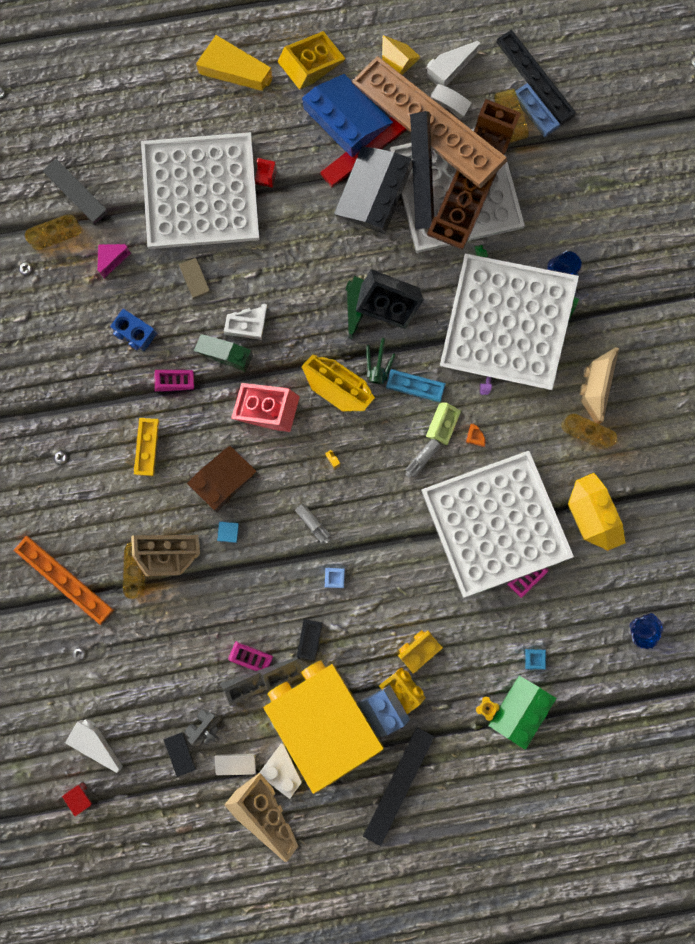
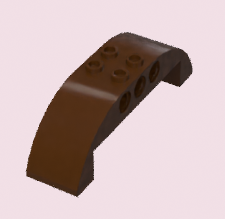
(465, 199)

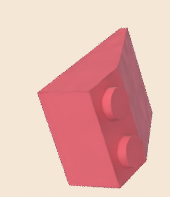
(266, 406)

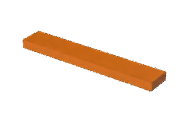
(64, 580)

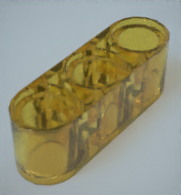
(509, 99)
(44, 230)
(598, 431)
(128, 579)

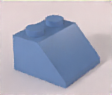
(384, 711)

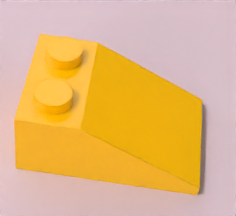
(310, 59)

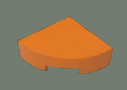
(475, 436)

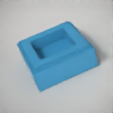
(228, 532)
(535, 659)

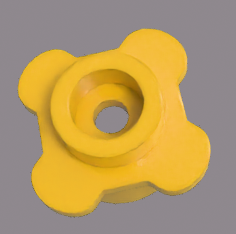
(493, 707)

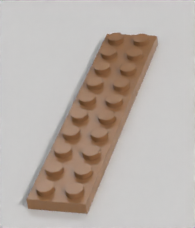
(449, 136)

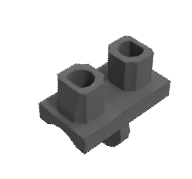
(206, 731)

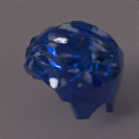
(566, 262)
(646, 631)

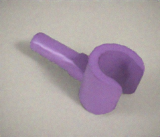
(485, 388)

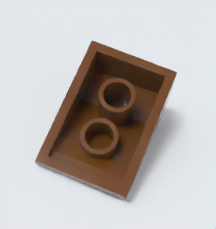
(222, 478)

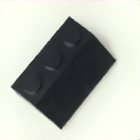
(388, 299)

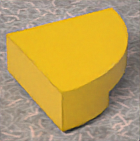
(332, 459)

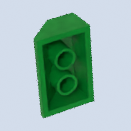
(522, 712)

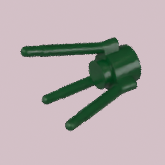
(377, 374)

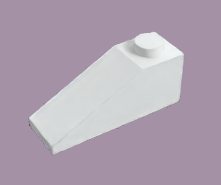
(449, 64)
(92, 743)

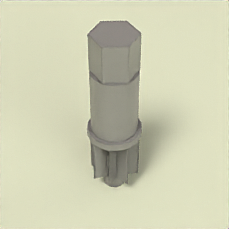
(423, 457)
(311, 521)

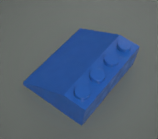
(345, 113)

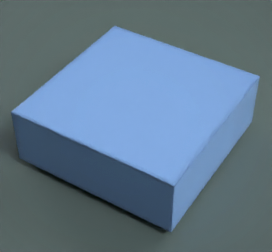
(334, 577)

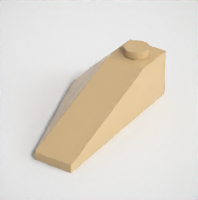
(259, 812)

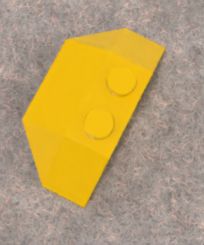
(337, 384)
(596, 513)

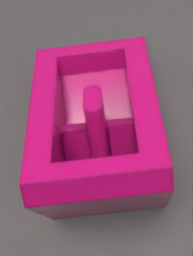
(110, 257)

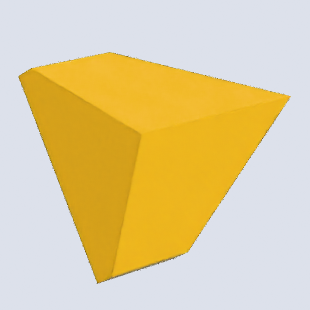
(398, 55)

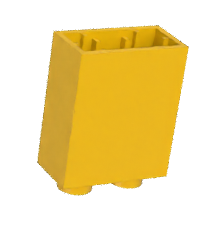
(322, 726)

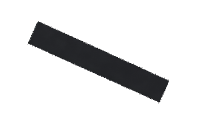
(536, 77)
(422, 169)
(398, 786)

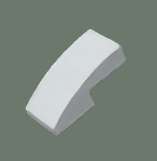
(451, 100)

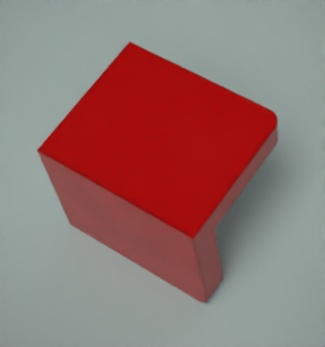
(265, 172)
(77, 799)

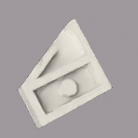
(246, 323)
(281, 772)

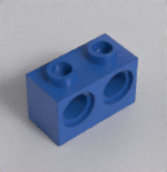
(135, 327)

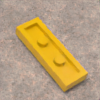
(146, 447)

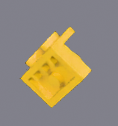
(419, 651)
(405, 689)

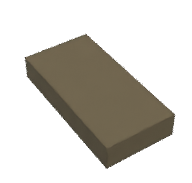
(194, 278)

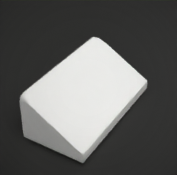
(235, 764)

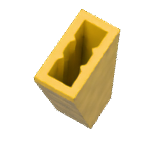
(231, 64)

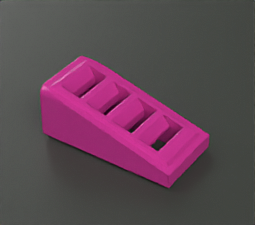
(172, 387)
(518, 591)
(237, 645)

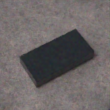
(309, 640)
(179, 754)

